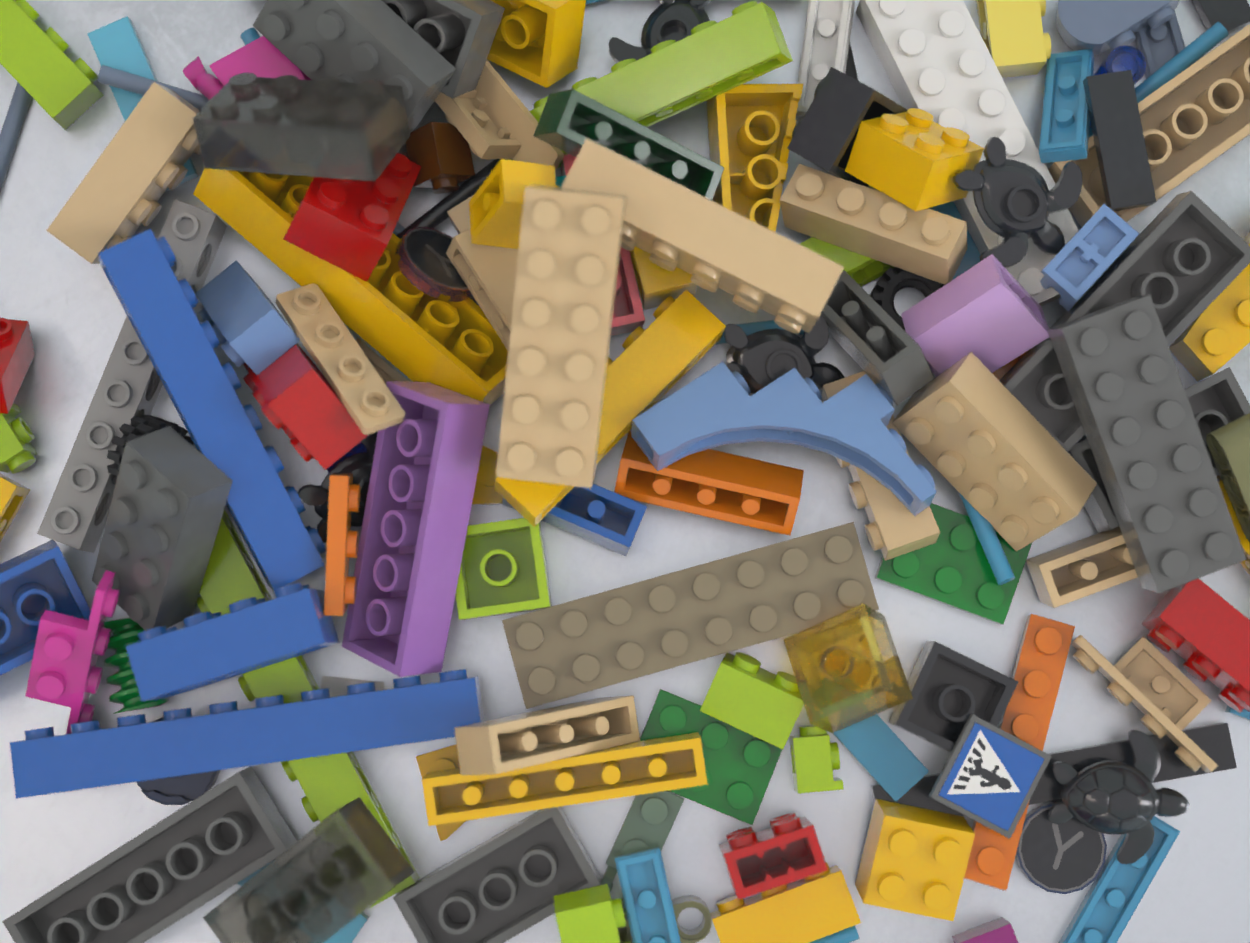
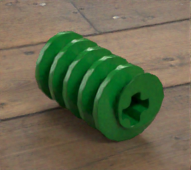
(125, 633)

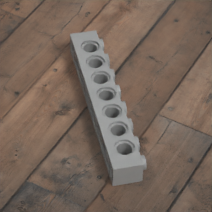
(124, 391)

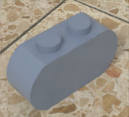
(1109, 23)

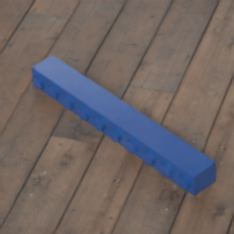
(244, 737)

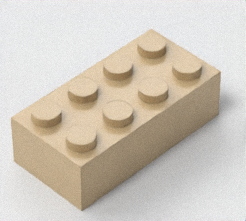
(130, 175)
(995, 452)

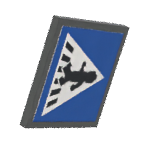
(990, 776)

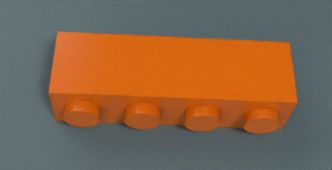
(715, 487)

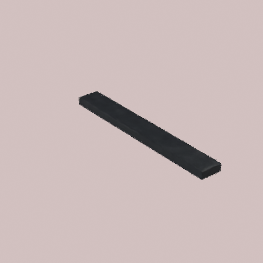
(1212, 739)

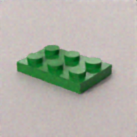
(956, 569)
(734, 761)

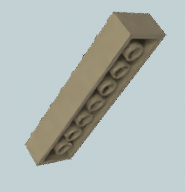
(688, 615)

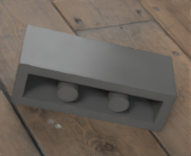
(875, 340)

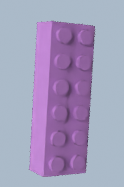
(415, 529)

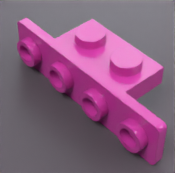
(67, 655)

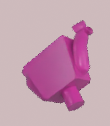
(256, 57)

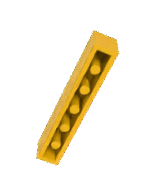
(634, 383)
(583, 778)

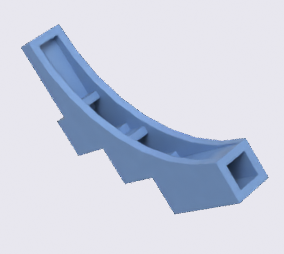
(789, 410)

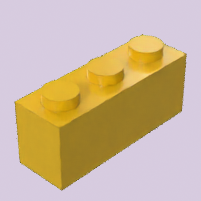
(790, 912)

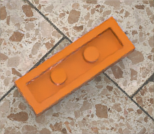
(341, 544)

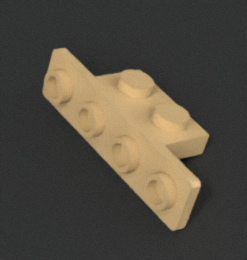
(497, 122)
(340, 359)
(1156, 690)

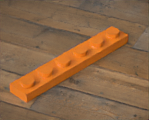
(1027, 717)

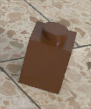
(442, 155)

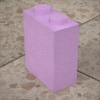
(979, 314)

